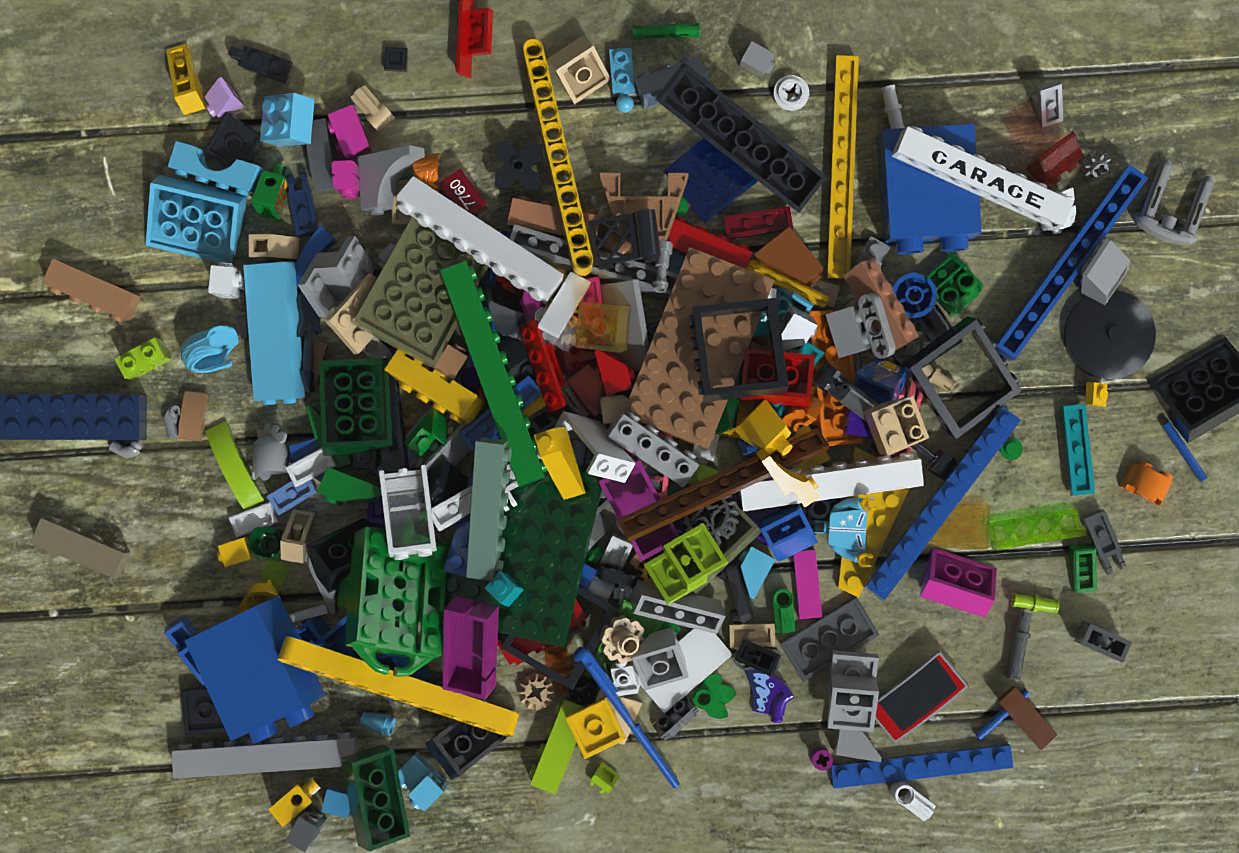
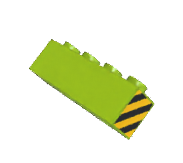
(557, 750)

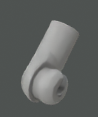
(171, 420)
(126, 451)

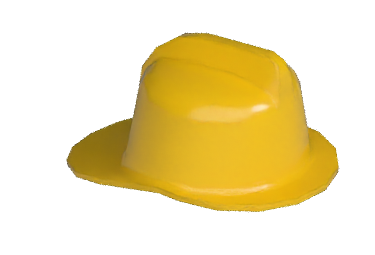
(258, 594)

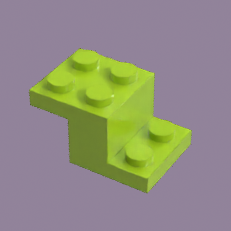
(685, 564)

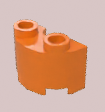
(801, 415)
(1146, 482)

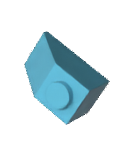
(754, 569)

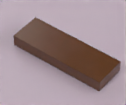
(1027, 717)

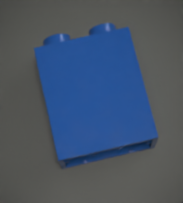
(922, 206)
(245, 676)

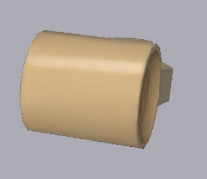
(375, 112)

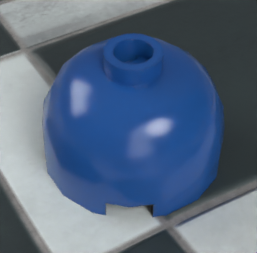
(920, 289)

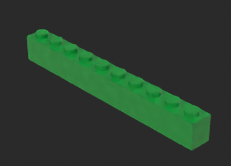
(492, 372)

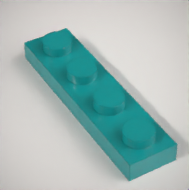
(1078, 450)

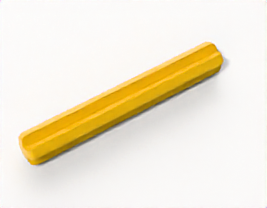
(790, 284)

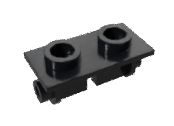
(668, 724)

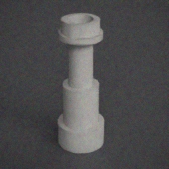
(662, 264)

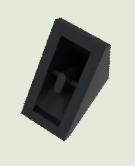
(758, 657)

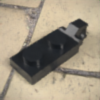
(262, 63)

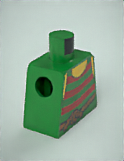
(271, 193)

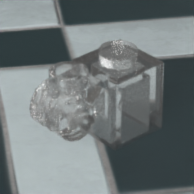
(568, 334)

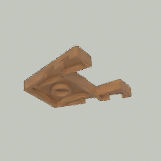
(664, 206)

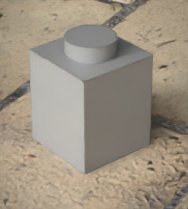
(758, 60)

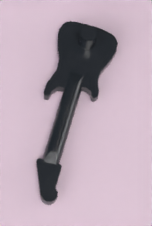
(308, 323)

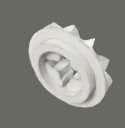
(801, 91)

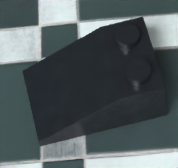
(462, 746)

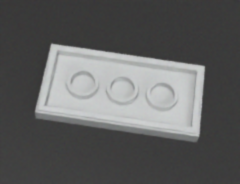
(703, 655)

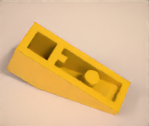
(184, 79)
(560, 461)

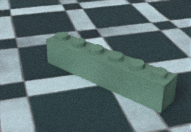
(487, 508)

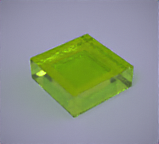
(275, 572)

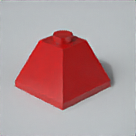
(615, 372)

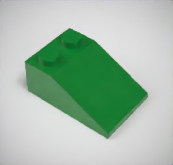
(343, 488)

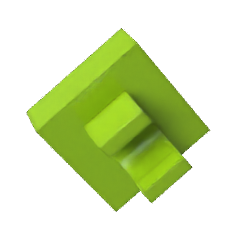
(604, 778)

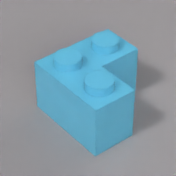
(422, 781)

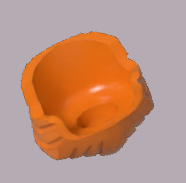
(427, 169)

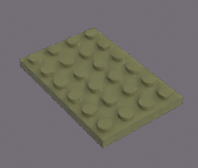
(410, 299)

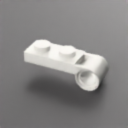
(616, 554)

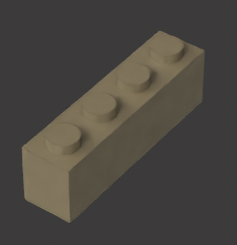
(80, 547)

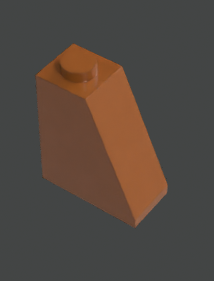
(790, 257)

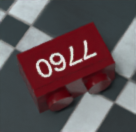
(462, 192)

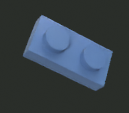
(290, 496)

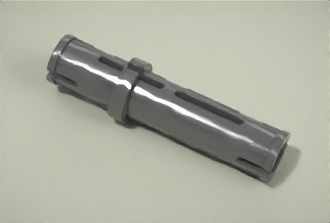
(1019, 644)

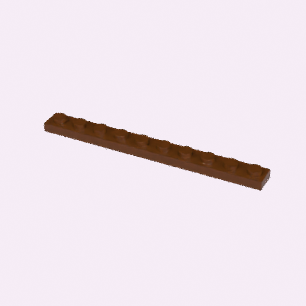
(717, 487)

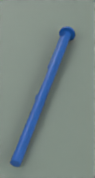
(589, 661)

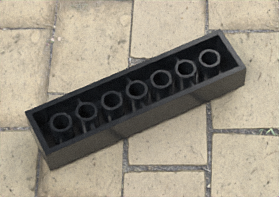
(740, 137)

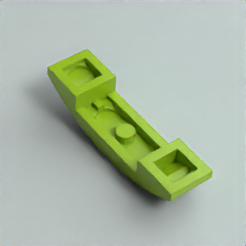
(233, 466)

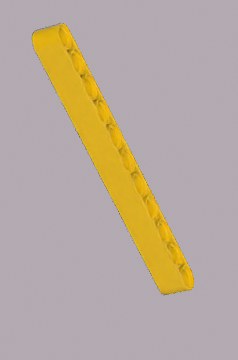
(555, 146)
(403, 689)

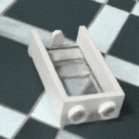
(407, 513)

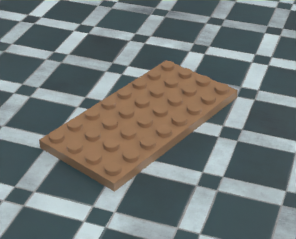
(667, 382)

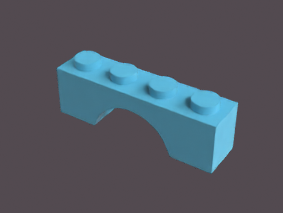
(192, 161)

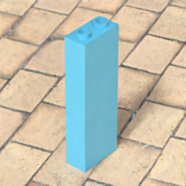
(272, 332)

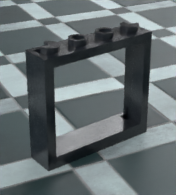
(939, 345)
(778, 386)
(594, 641)

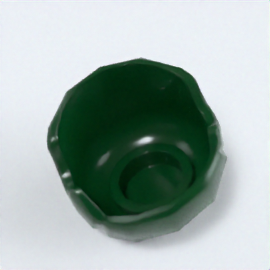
(265, 542)

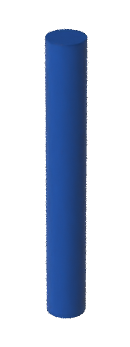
(1184, 451)
(996, 719)

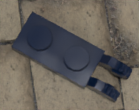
(302, 206)

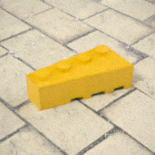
(434, 387)

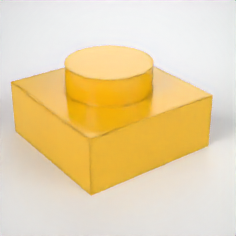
(1096, 394)

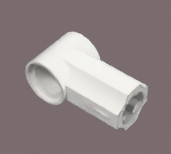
(913, 800)

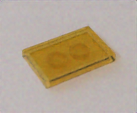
(964, 528)

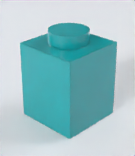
(504, 588)

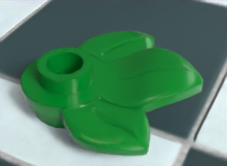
(717, 696)

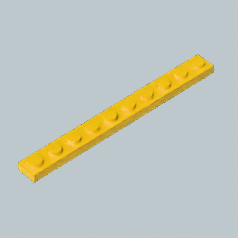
(842, 166)

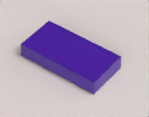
(856, 426)

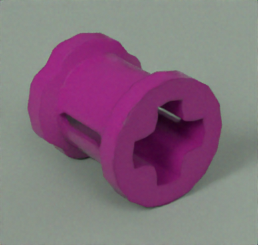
(828, 760)

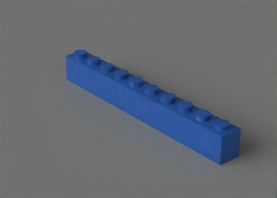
(1069, 262)
(942, 503)

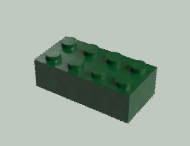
(375, 797)

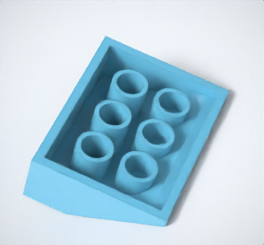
(194, 219)

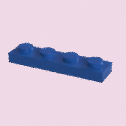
(485, 424)

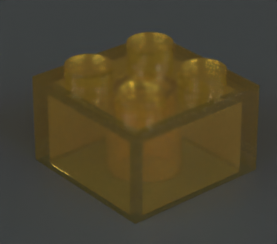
(603, 326)

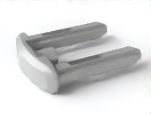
(1165, 230)

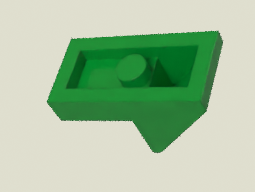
(430, 429)

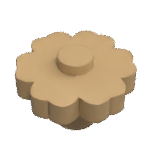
(621, 638)

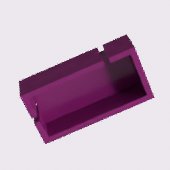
(632, 496)
(470, 647)

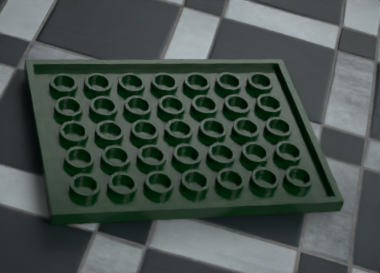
(543, 554)

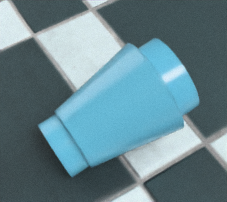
(378, 722)

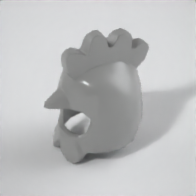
(269, 452)

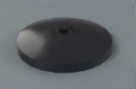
(1110, 338)

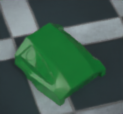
(955, 285)

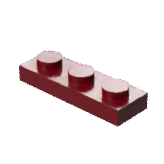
(757, 222)

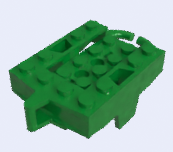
(372, 616)

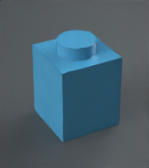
(337, 802)

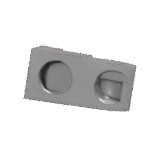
(377, 349)

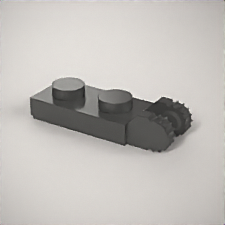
(1104, 539)

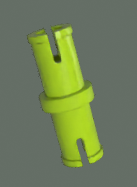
(1035, 603)

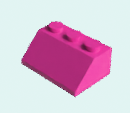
(959, 582)

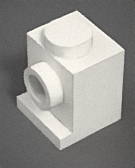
(625, 685)

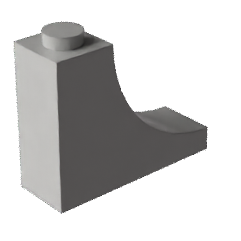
(380, 175)

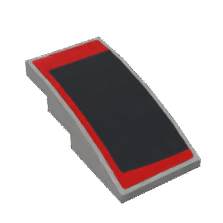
(919, 696)

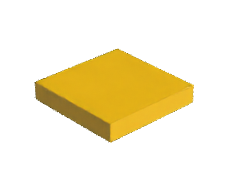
(595, 727)

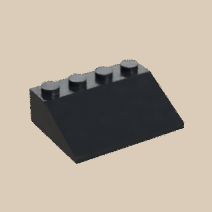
(1201, 390)

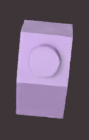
(222, 99)

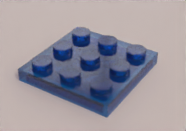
(712, 179)

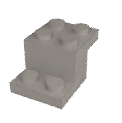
(335, 275)
(852, 691)

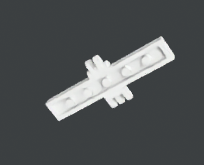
(460, 504)

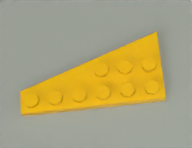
(878, 525)

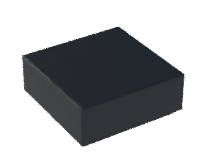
(396, 59)

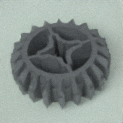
(717, 511)

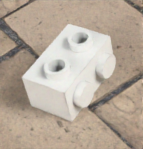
(226, 281)

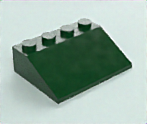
(354, 405)

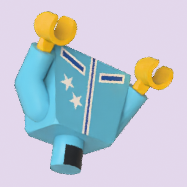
(847, 528)

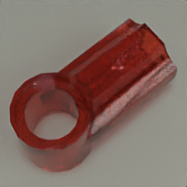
(575, 359)

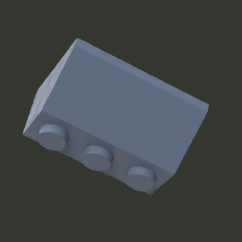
(650, 85)

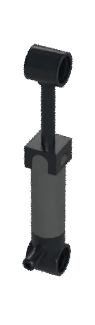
(856, 400)

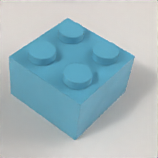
(287, 119)

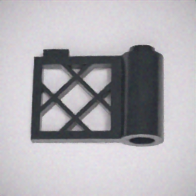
(643, 238)
(932, 326)

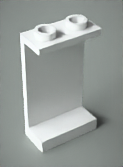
(609, 458)

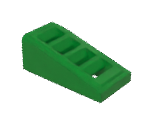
(1074, 552)

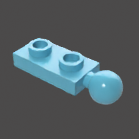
(622, 77)

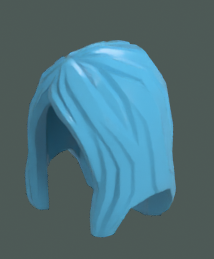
(209, 349)

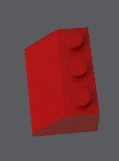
(759, 369)

